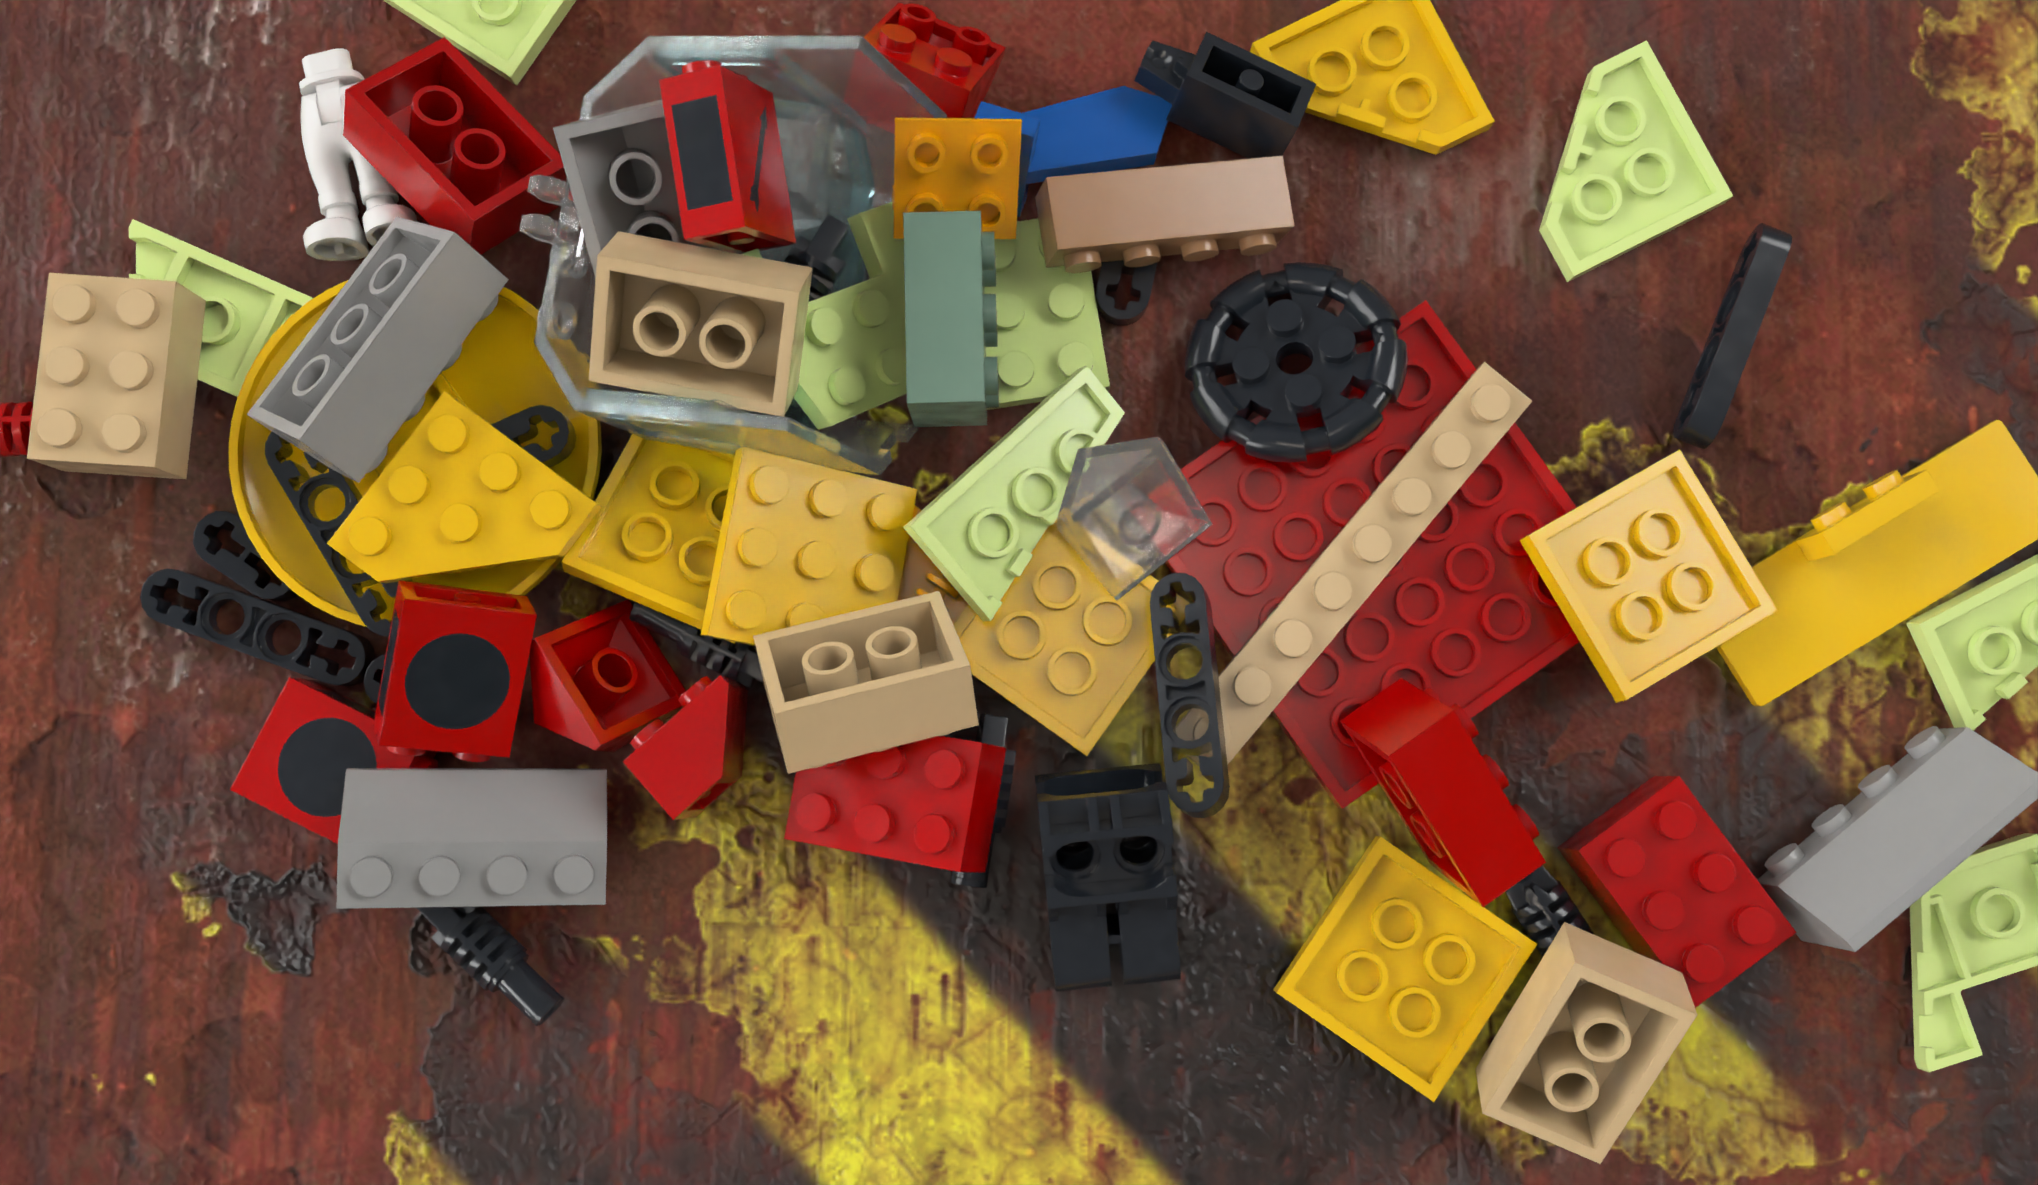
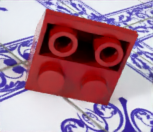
(939, 58)
(696, 751)

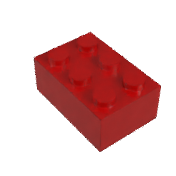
(450, 144)
(1446, 789)
(906, 804)
(1677, 886)

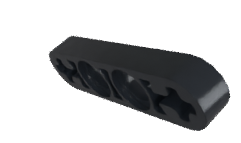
(1732, 336)
(290, 475)
(258, 627)
(1184, 694)

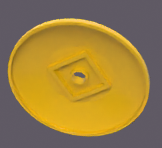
(493, 377)

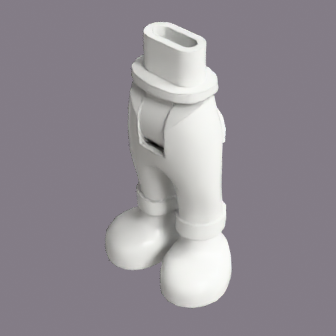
(328, 158)

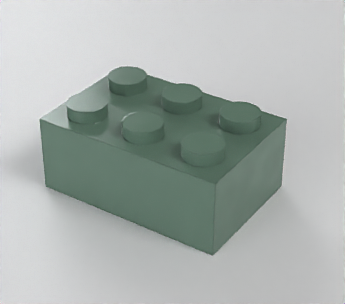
(949, 318)

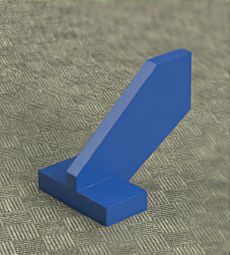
(1086, 134)

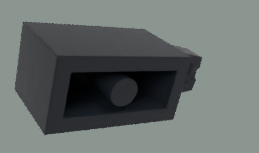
(1228, 95)

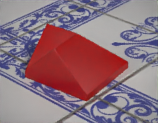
(601, 680)

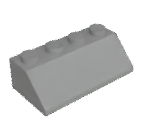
(621, 176)
(380, 347)
(1897, 836)
(472, 837)

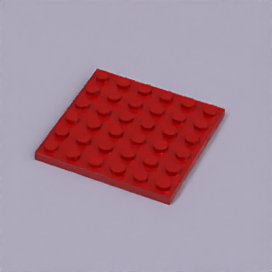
(1449, 616)

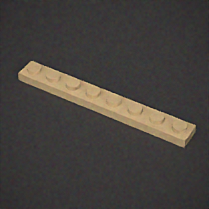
(1360, 557)

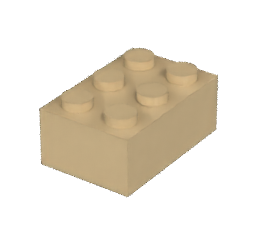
(698, 323)
(116, 376)
(866, 681)
(1584, 1043)

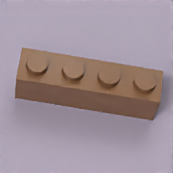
(1164, 213)

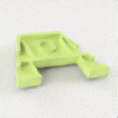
(857, 334)
(1967, 933)

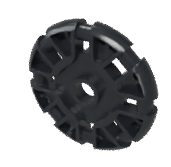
(1289, 329)

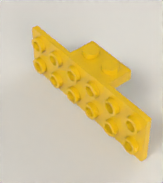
(1886, 559)

